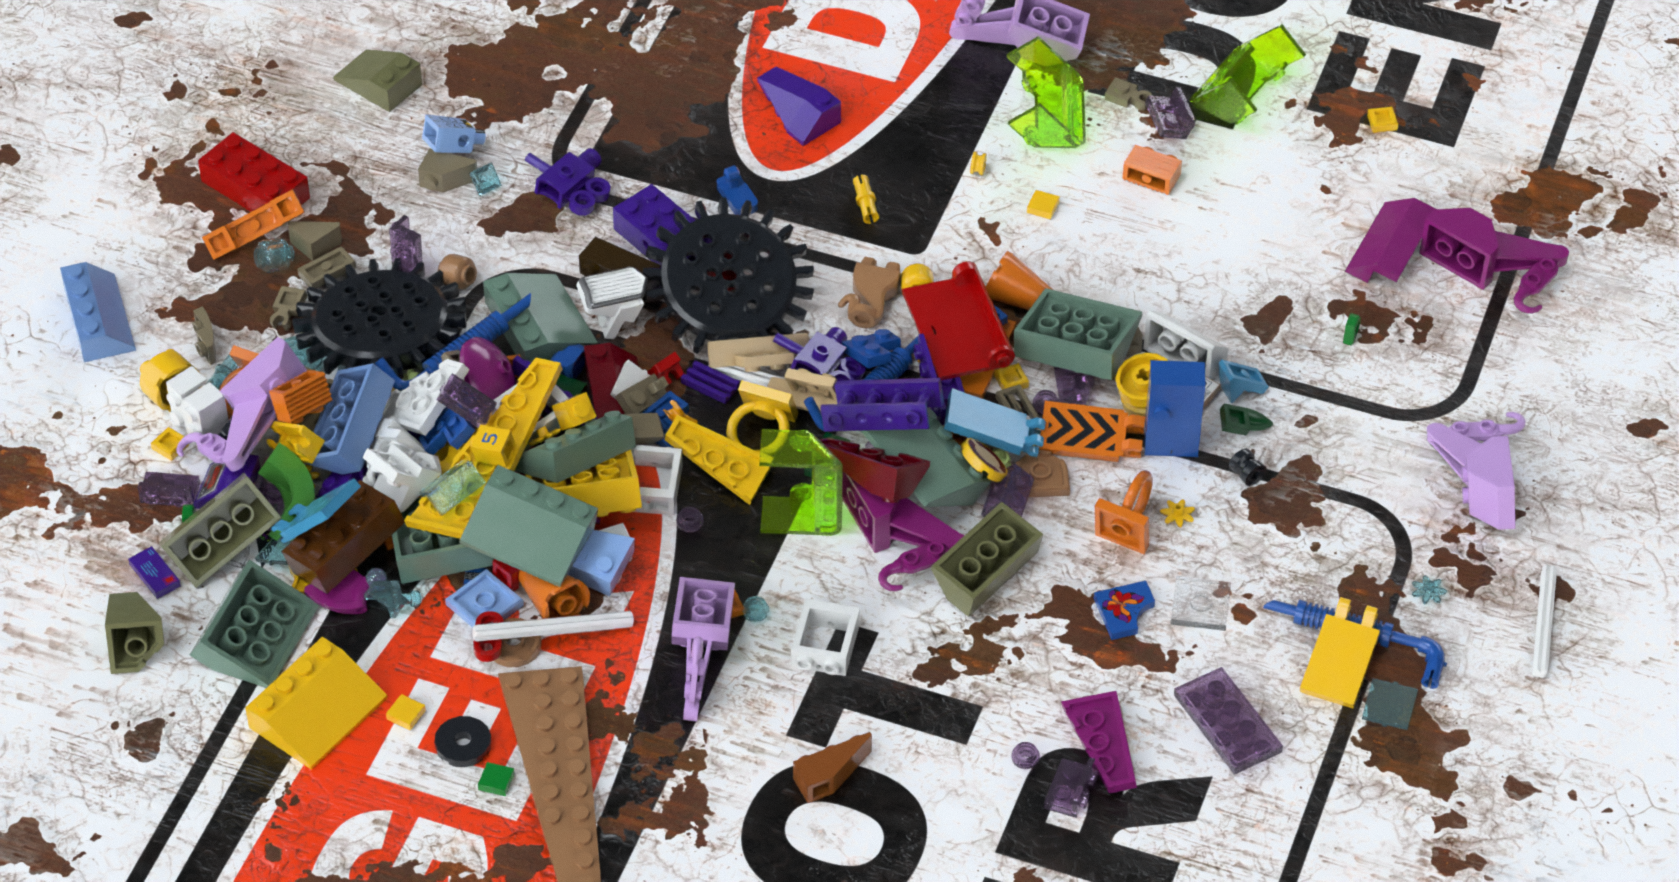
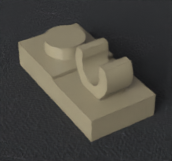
(642, 394)

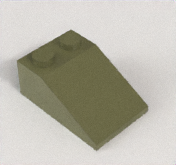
(381, 77)

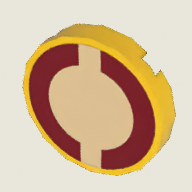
(983, 459)

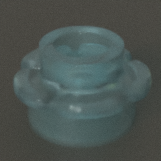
(755, 609)

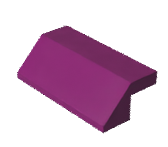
(1390, 240)

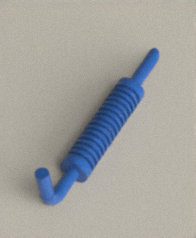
(489, 329)
(900, 362)

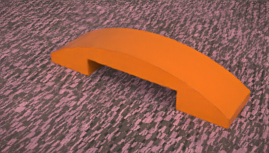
(253, 225)

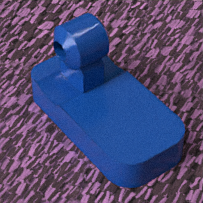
(735, 190)

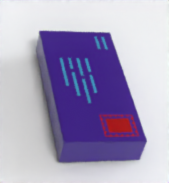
(154, 572)

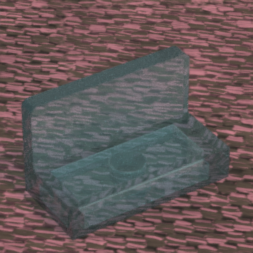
(453, 486)

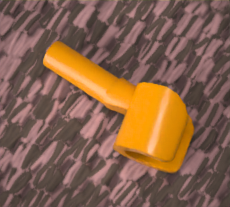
(677, 410)

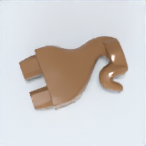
(873, 288)

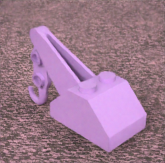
(1052, 21)
(252, 406)
(1481, 466)
(701, 622)

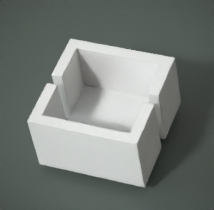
(195, 408)

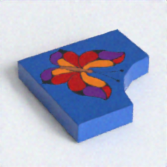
(1123, 606)

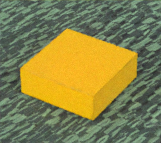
(1382, 119)
(1043, 204)
(1011, 376)
(167, 443)
(405, 712)

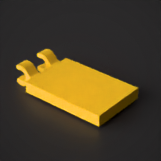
(1341, 656)

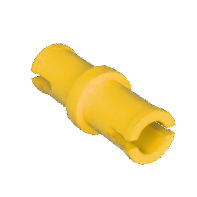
(865, 199)

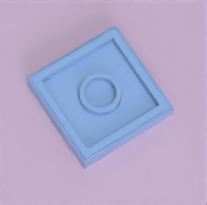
(483, 595)

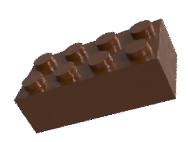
(345, 539)

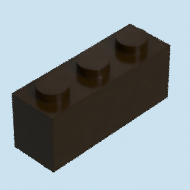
(604, 257)

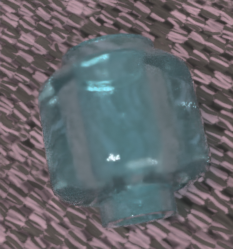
(273, 255)

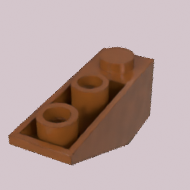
(828, 769)

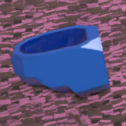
(571, 360)

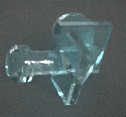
(389, 592)

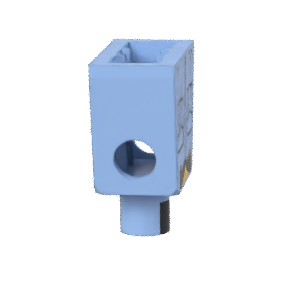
(451, 134)

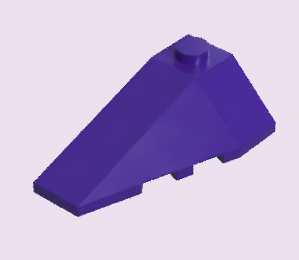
(800, 104)

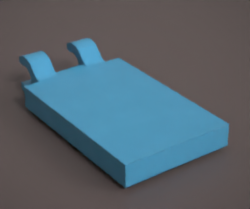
(993, 424)
(316, 512)

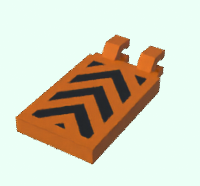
(1090, 432)

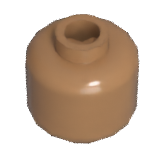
(459, 270)

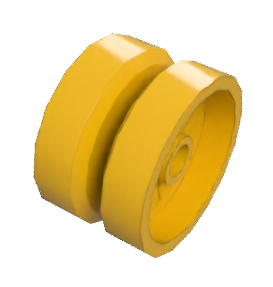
(1133, 382)

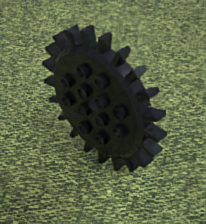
(734, 317)
(352, 334)

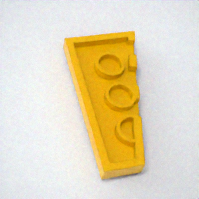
(720, 457)

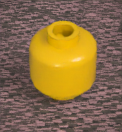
(916, 275)

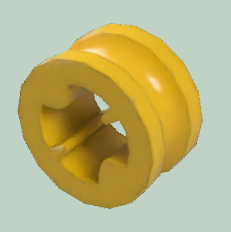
(978, 163)

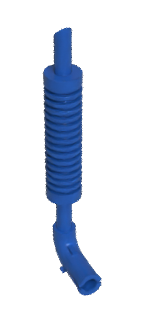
(1315, 617)

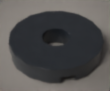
(460, 728)

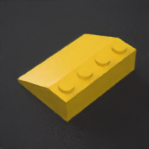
(607, 486)
(314, 704)

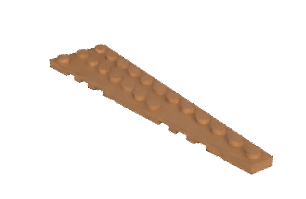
(553, 741)

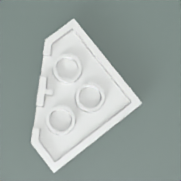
(417, 404)

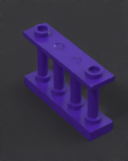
(882, 404)

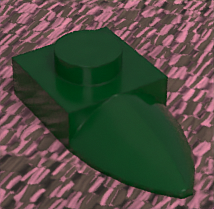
(1242, 420)

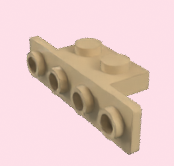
(753, 352)
(805, 384)

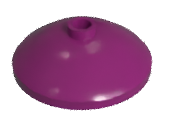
(488, 366)

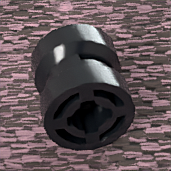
(1250, 470)

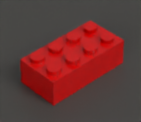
(249, 173)

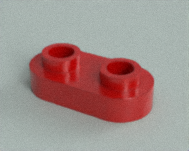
(493, 646)

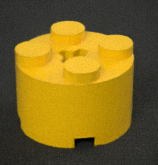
(159, 371)

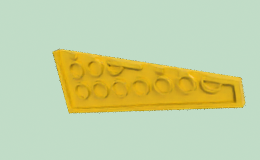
(517, 413)

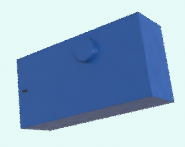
(1174, 408)

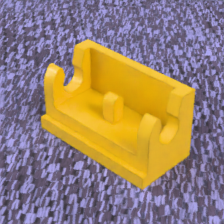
(297, 439)

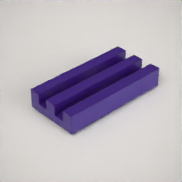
(712, 379)

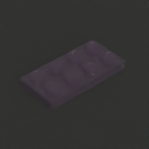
(1228, 720)

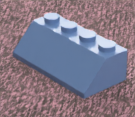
(96, 311)
(351, 417)

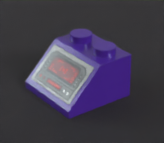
(219, 477)

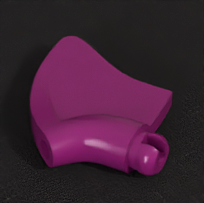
(343, 598)

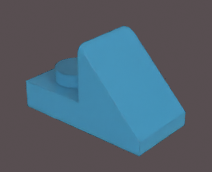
(1238, 377)

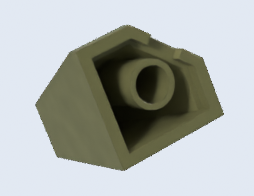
(132, 632)

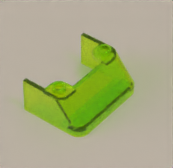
(1243, 73)
(1059, 98)
(811, 507)

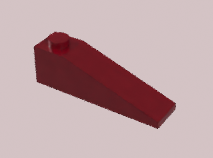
(603, 368)
(879, 473)

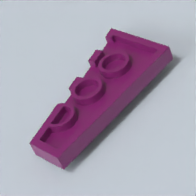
(1103, 736)

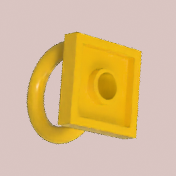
(764, 403)

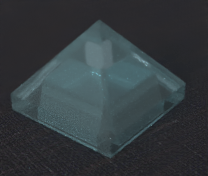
(485, 179)

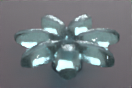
(1428, 589)

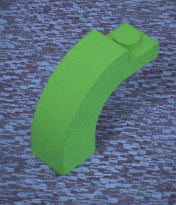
(292, 480)

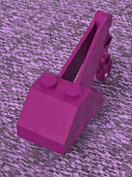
(1473, 250)
(898, 521)

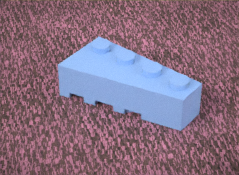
(603, 560)

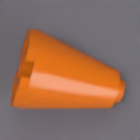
(1015, 283)
(554, 600)

